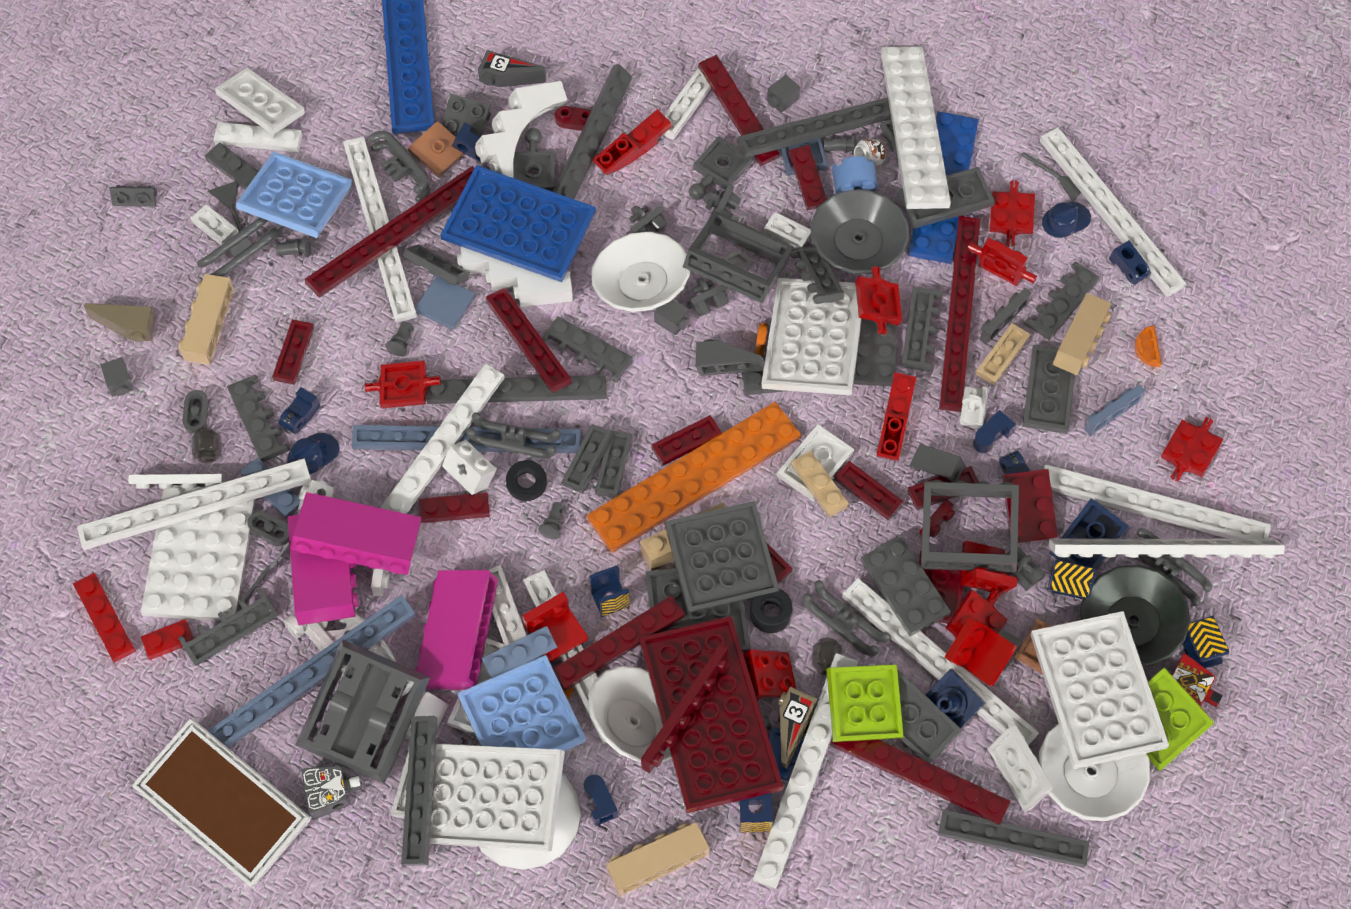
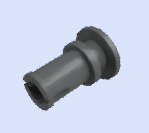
(840, 144)
(295, 247)
(398, 342)
(551, 525)

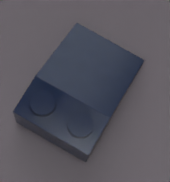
(1093, 523)

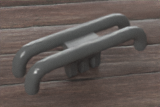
(401, 163)
(239, 248)
(513, 438)
(1173, 567)
(844, 620)

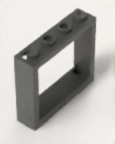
(729, 274)
(969, 561)

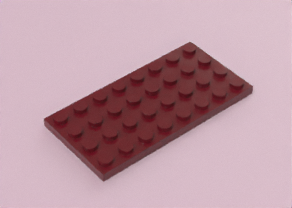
(725, 745)

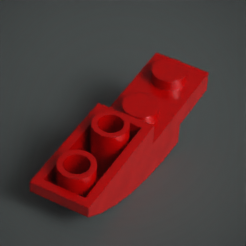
(633, 145)
(896, 416)

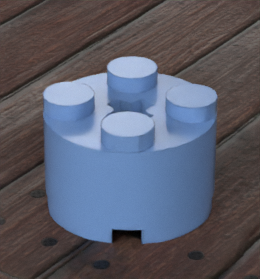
(855, 174)

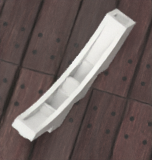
(526, 105)
(528, 286)

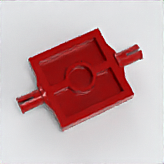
(1012, 213)
(1003, 261)
(878, 300)
(403, 384)
(1192, 448)
(979, 609)

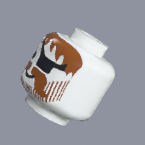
(871, 149)

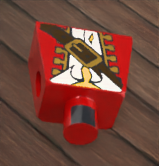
(1196, 681)

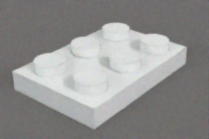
(828, 450)
(1020, 768)

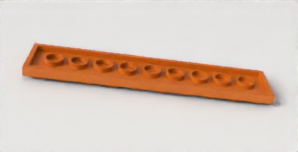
(693, 477)

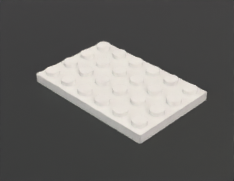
(812, 343)
(198, 563)
(1099, 690)
(495, 796)

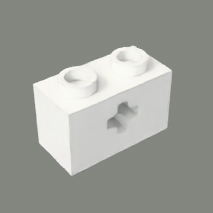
(468, 467)

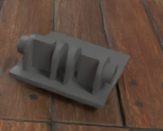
(465, 110)

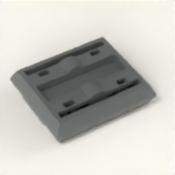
(362, 711)

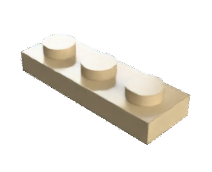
(1003, 354)
(820, 484)

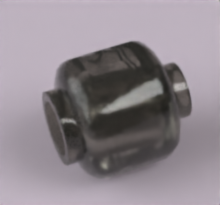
(206, 445)
(824, 653)

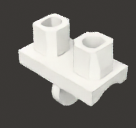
(974, 407)

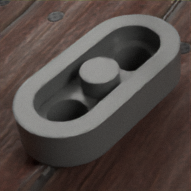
(195, 413)
(271, 528)

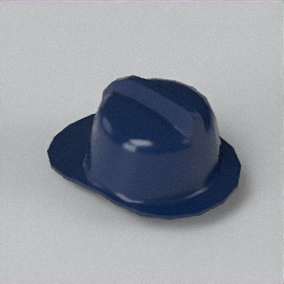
(1066, 219)
(316, 450)

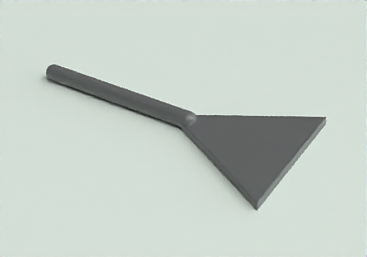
(1070, 188)
(227, 195)
(263, 574)

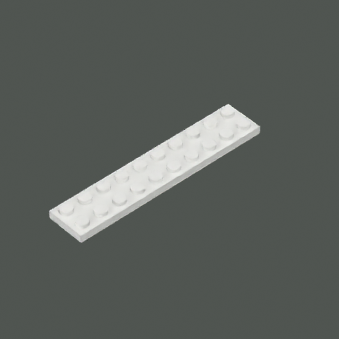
(915, 128)

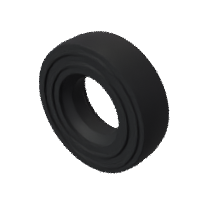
(532, 492)

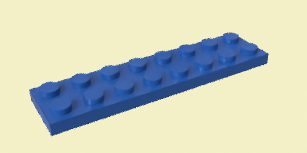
(407, 66)
(957, 141)

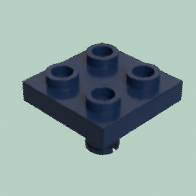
(955, 698)

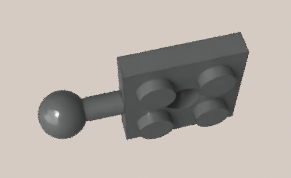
(542, 161)
(721, 175)

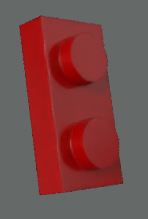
(166, 639)

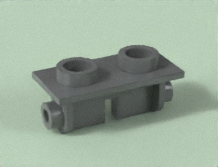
(133, 196)

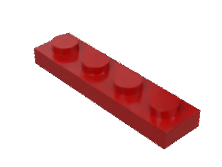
(104, 617)

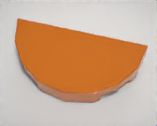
(761, 338)
(1147, 347)

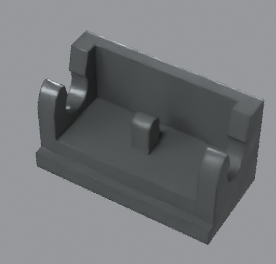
(938, 462)

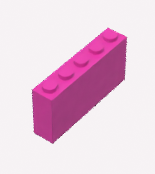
(356, 533)
(321, 586)
(457, 628)

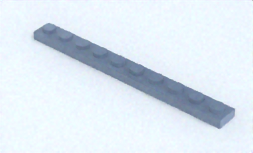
(416, 437)
(309, 674)

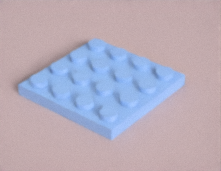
(294, 194)
(522, 710)

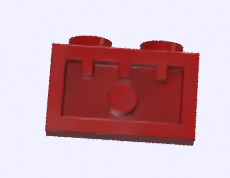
(982, 578)
(560, 622)
(981, 651)
(769, 672)

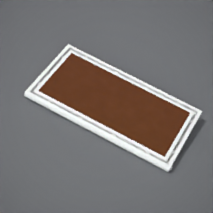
(222, 802)

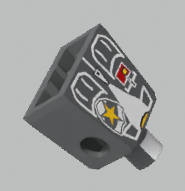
(327, 789)

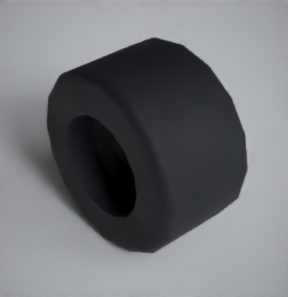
(771, 624)

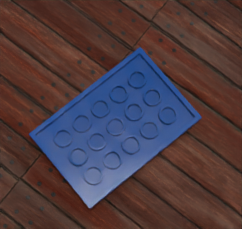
(518, 223)

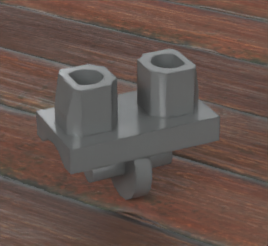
(726, 198)
(654, 218)
(700, 303)
(1027, 571)

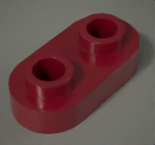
(574, 118)
(943, 513)

